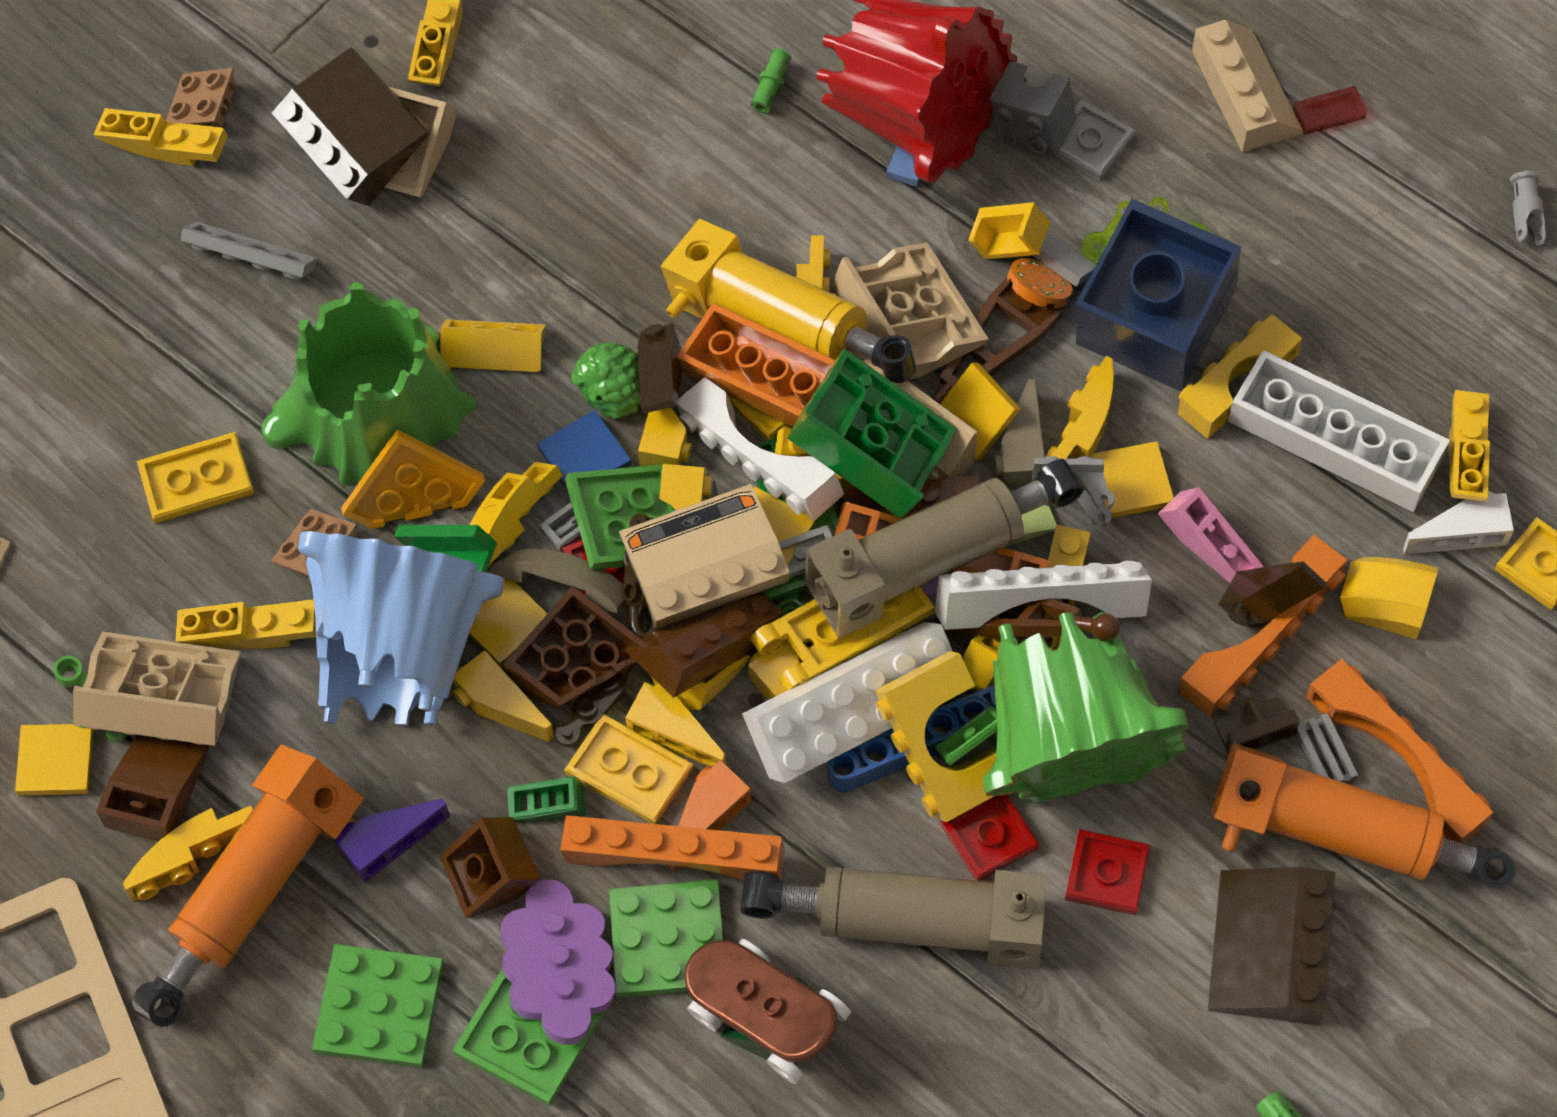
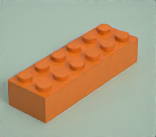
(754, 364)

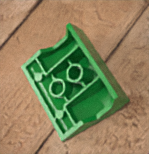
(872, 433)

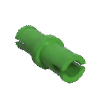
(771, 80)

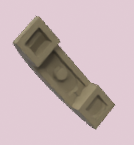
(563, 568)

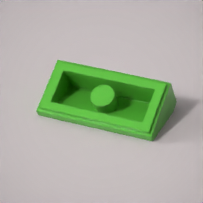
(968, 736)

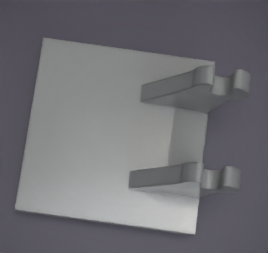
(1092, 478)

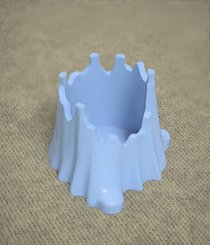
(390, 622)

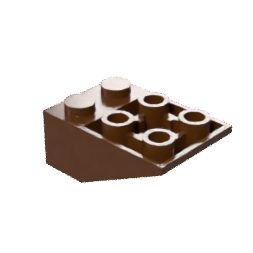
(151, 787)

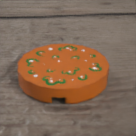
(1038, 283)

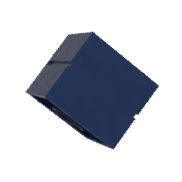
(1157, 294)

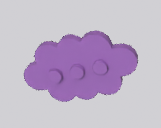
(557, 962)

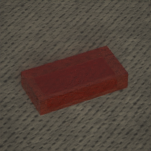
(1330, 110)

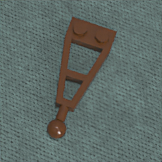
(1032, 318)
(1103, 627)

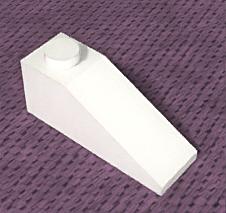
(1464, 526)

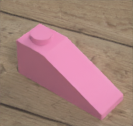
(1208, 533)

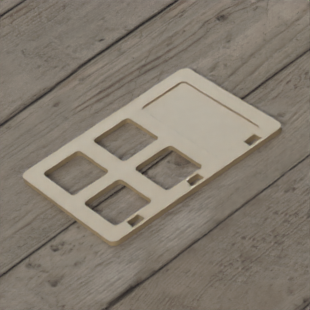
(106, 1087)

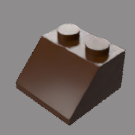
(489, 865)

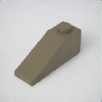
(1021, 442)

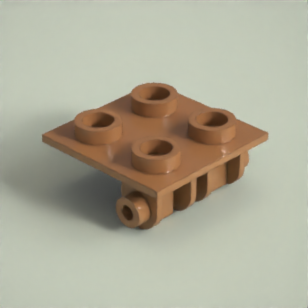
(203, 98)
(314, 521)

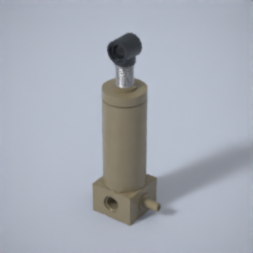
(857, 576)
(916, 910)

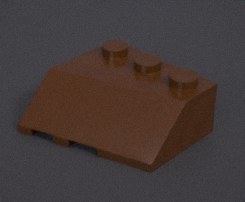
(570, 651)

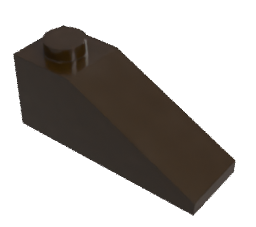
(658, 367)
(1268, 591)

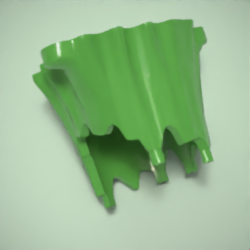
(362, 378)
(1075, 717)

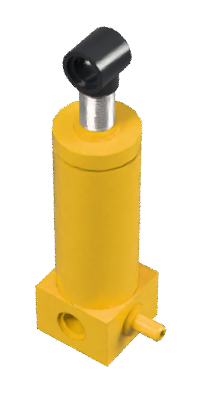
(712, 269)

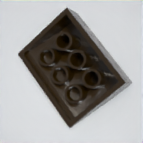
(351, 126)
(1272, 943)

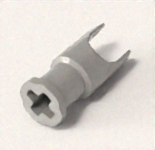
(1528, 206)

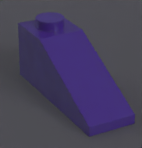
(385, 836)

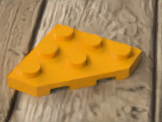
(410, 483)

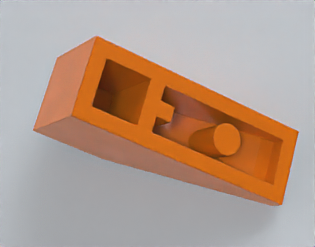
(714, 800)

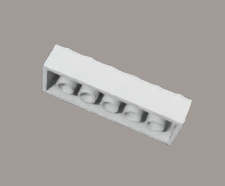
(1338, 430)
(837, 706)

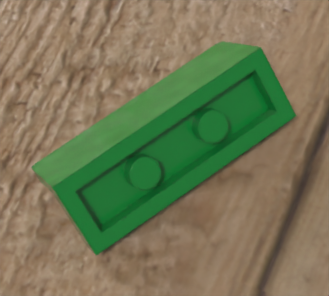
(460, 541)

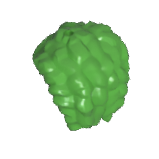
(609, 379)

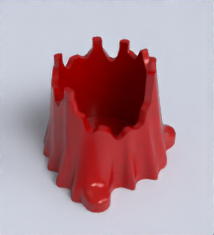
(920, 77)

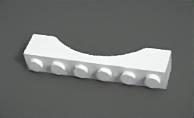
(801, 481)
(976, 597)

